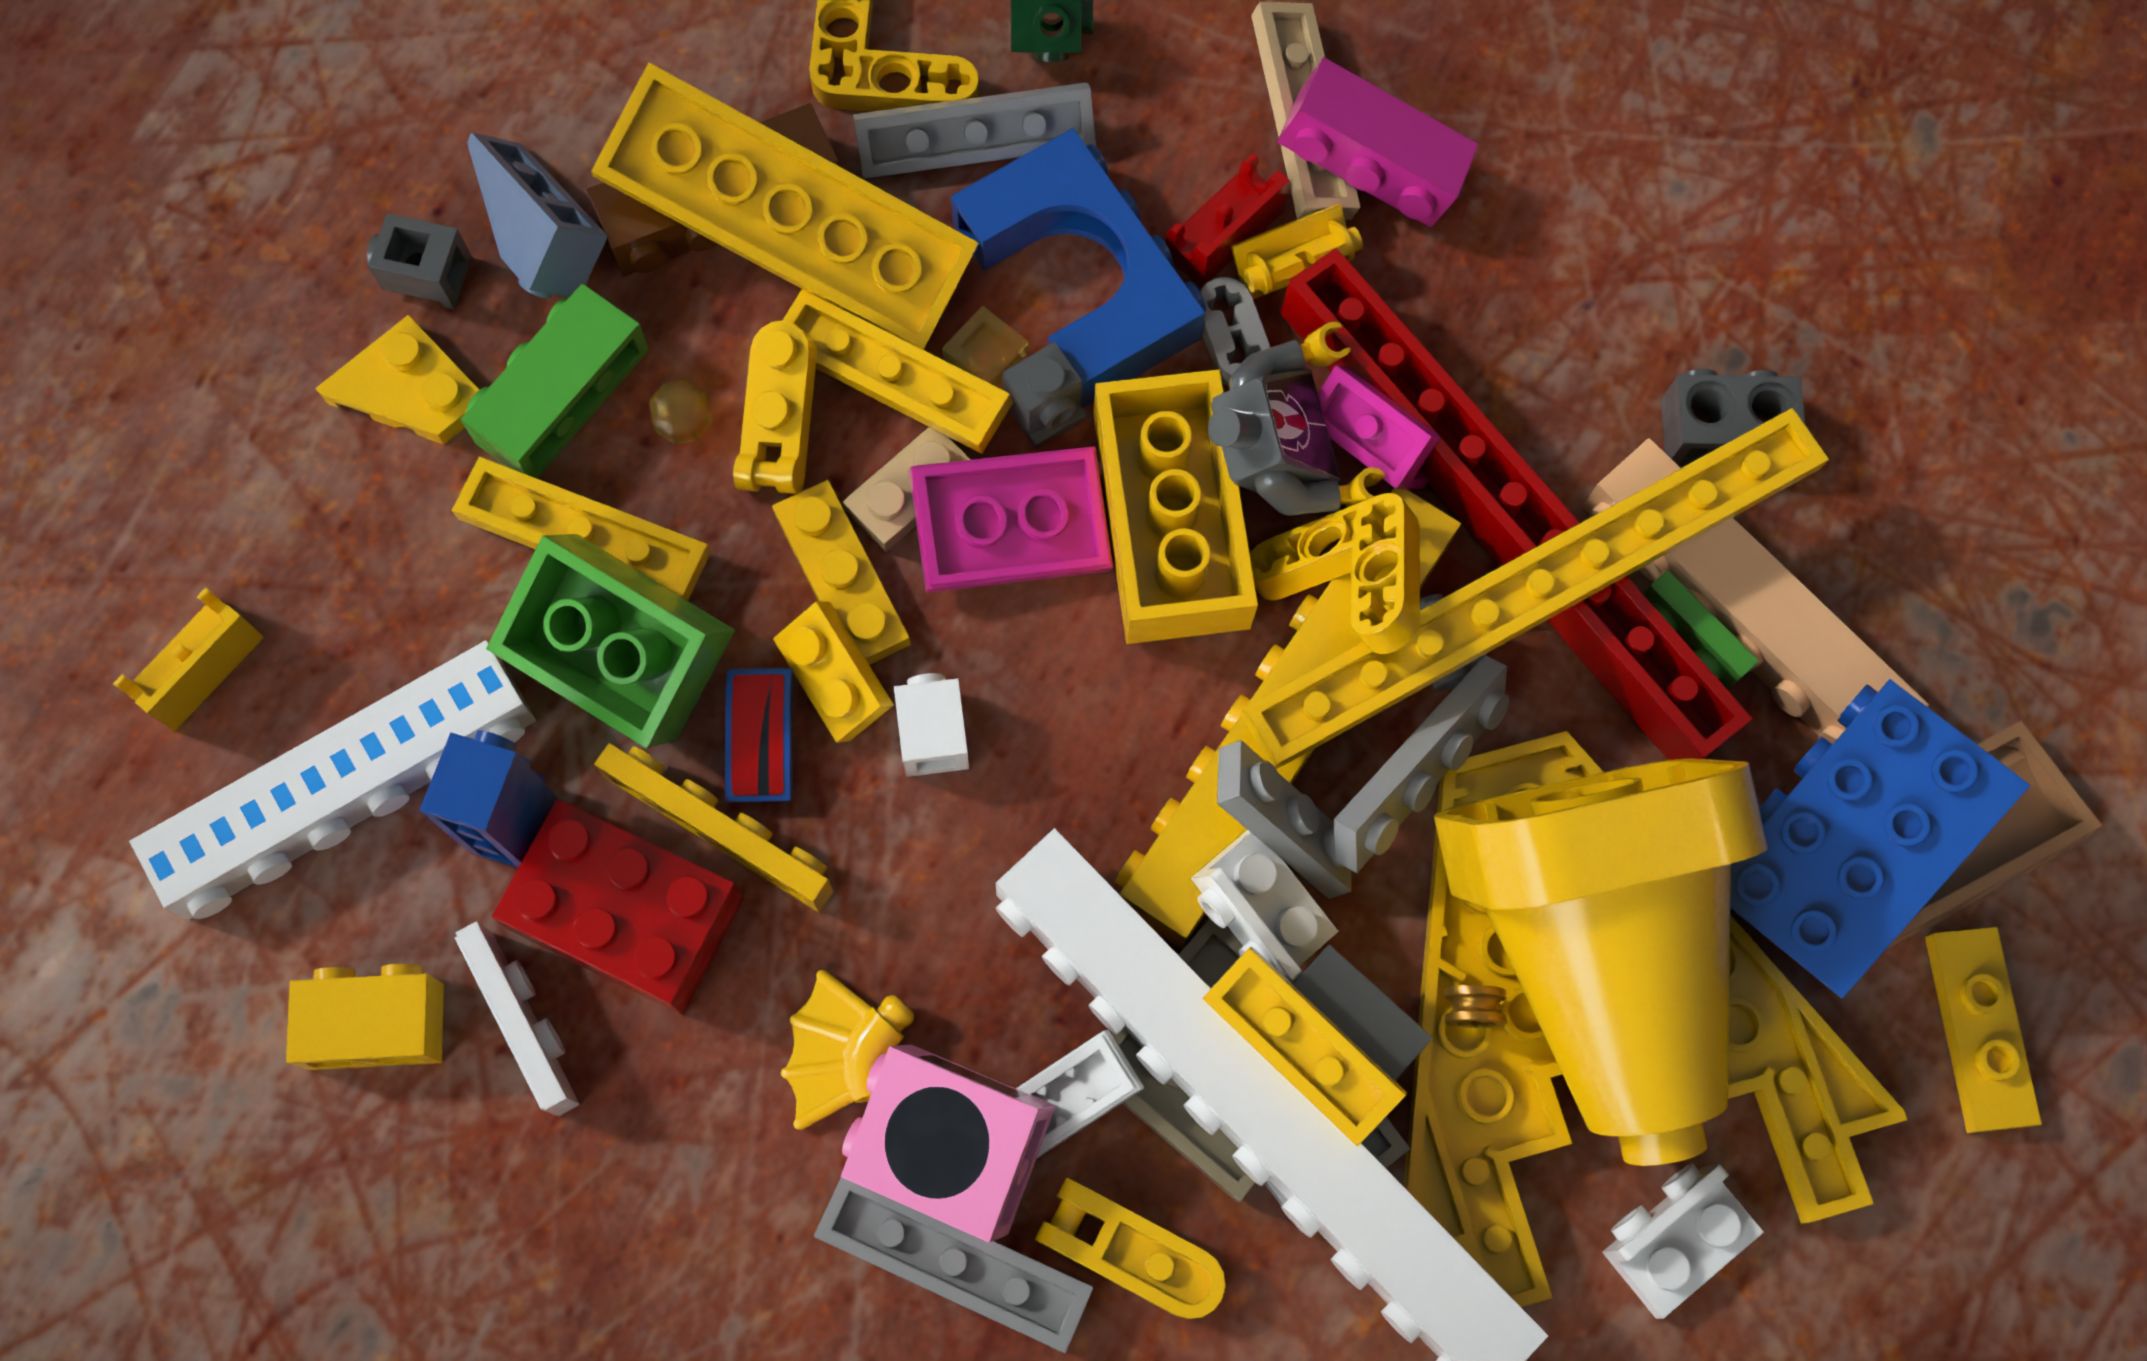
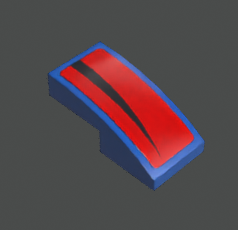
(759, 734)

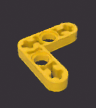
(866, 67)
(1293, 564)

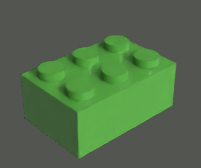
(610, 639)

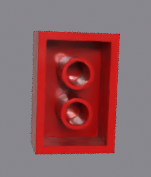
(619, 906)

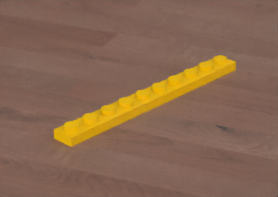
(1535, 587)

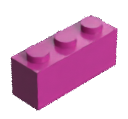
(1378, 143)

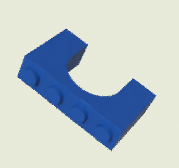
(1068, 191)

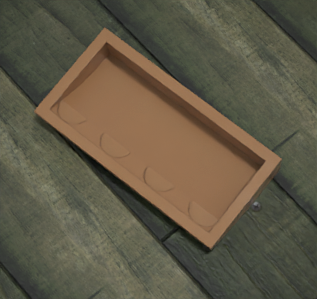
(2033, 832)

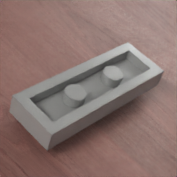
(1280, 817)

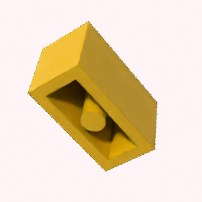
(365, 1020)

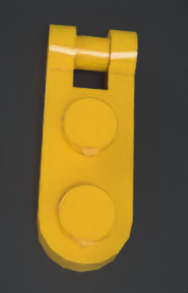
(777, 409)
(1135, 1254)

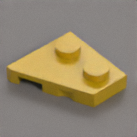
(404, 383)

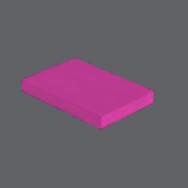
(1010, 519)

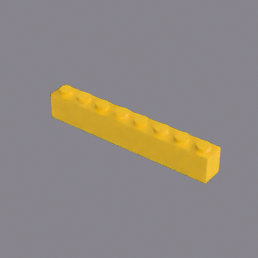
(1198, 828)

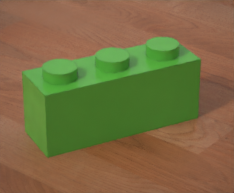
(555, 382)

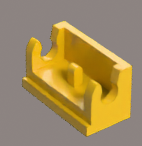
(192, 663)

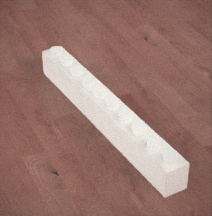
(1281, 1136)

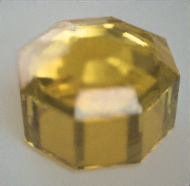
(680, 411)

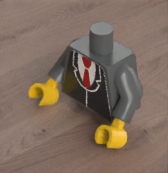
(1278, 433)

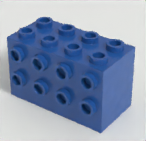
(1869, 834)

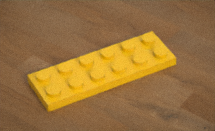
(783, 207)

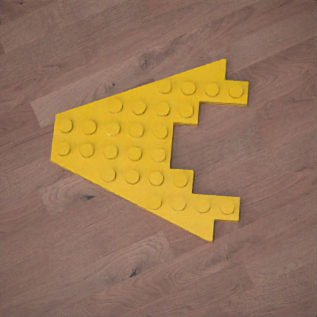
(1490, 1090)

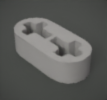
(1246, 325)

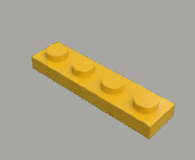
(901, 373)
(529, 508)
(694, 810)

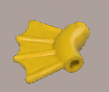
(836, 1047)

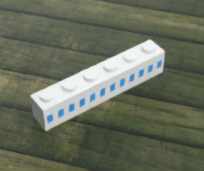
(326, 785)

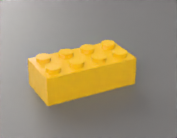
(1172, 509)

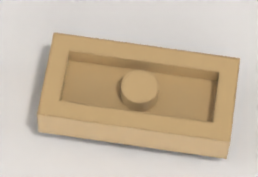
(885, 501)

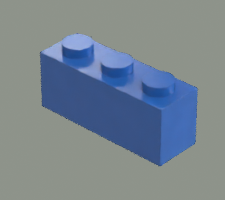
(488, 797)

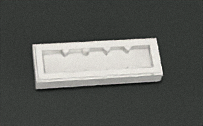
(531, 1042)
(1083, 1087)

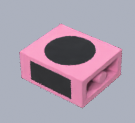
(946, 1141)

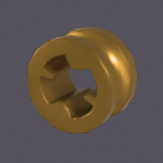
(1475, 1006)

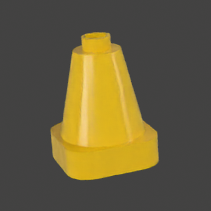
(1620, 933)

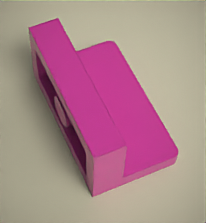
(1376, 429)

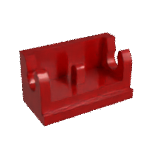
(1231, 215)

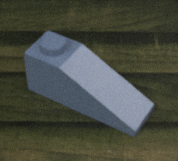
(533, 219)

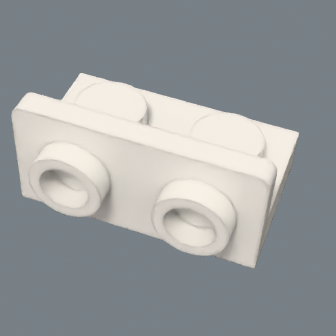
(1263, 905)
(1681, 1239)

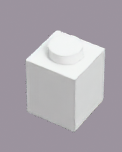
(931, 725)

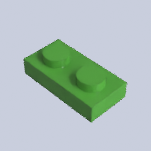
(1700, 630)

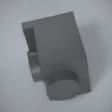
(410, 242)
(1044, 395)

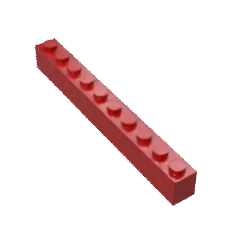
(1514, 511)

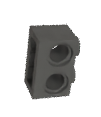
(1728, 403)

